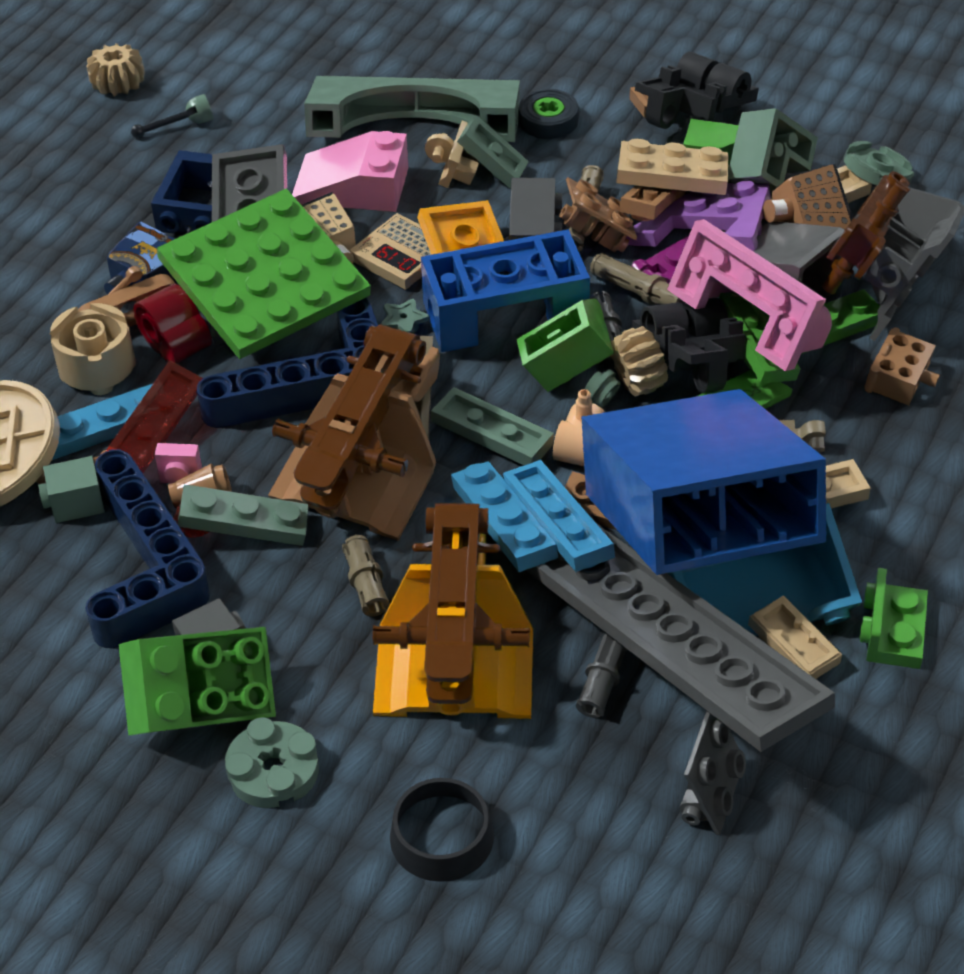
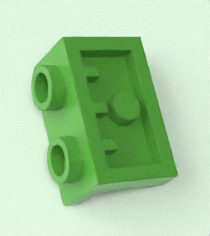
(895, 624)

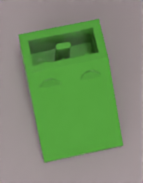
(196, 680)

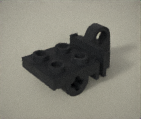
(696, 88)
(696, 339)

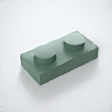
(492, 151)

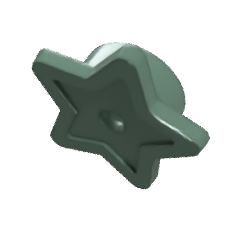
(404, 316)

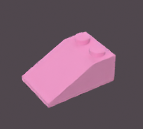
(360, 172)

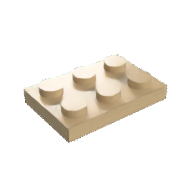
(673, 167)

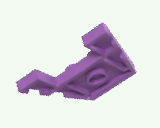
(737, 212)

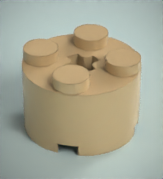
(92, 348)

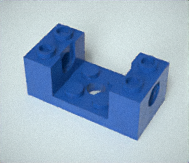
(468, 281)

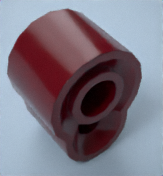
(172, 324)

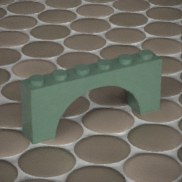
(348, 101)

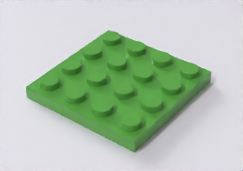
(263, 273)

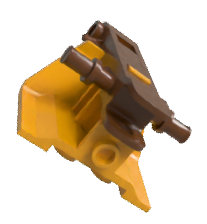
(454, 628)

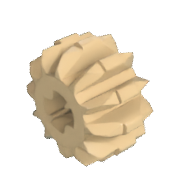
(115, 69)
(639, 361)

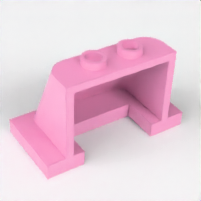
(720, 264)

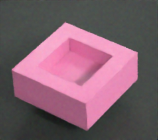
(176, 461)

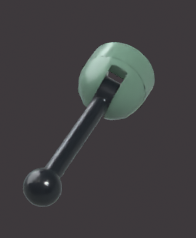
(196, 110)

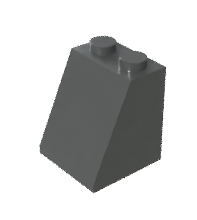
(800, 251)

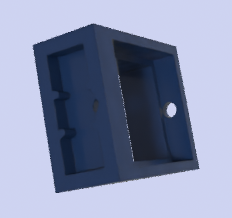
(186, 171)

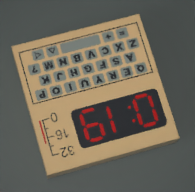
(393, 251)

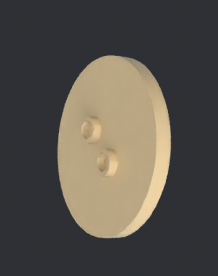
(26, 437)

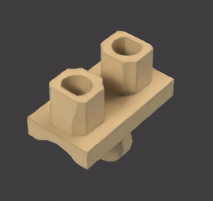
(458, 163)

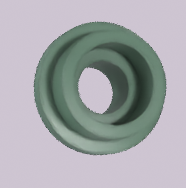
(603, 387)

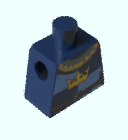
(139, 250)

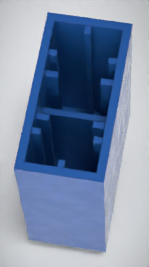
(704, 480)

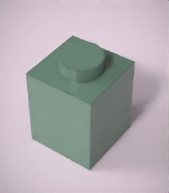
(71, 489)

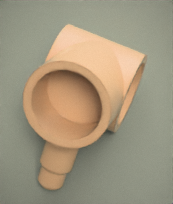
(569, 438)

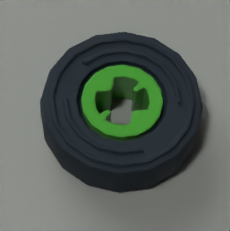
(548, 113)

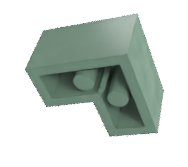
(769, 147)

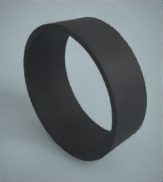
(448, 866)

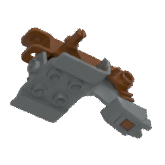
(893, 242)

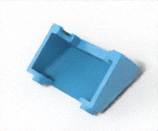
(810, 577)

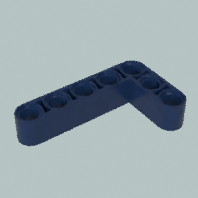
(286, 384)
(175, 575)

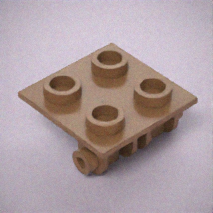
(590, 208)

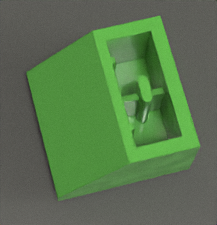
(566, 344)

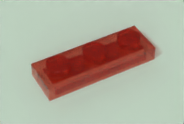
(157, 414)

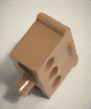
(901, 367)

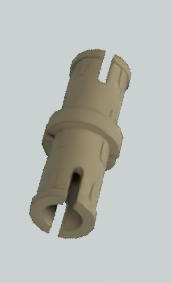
(365, 575)

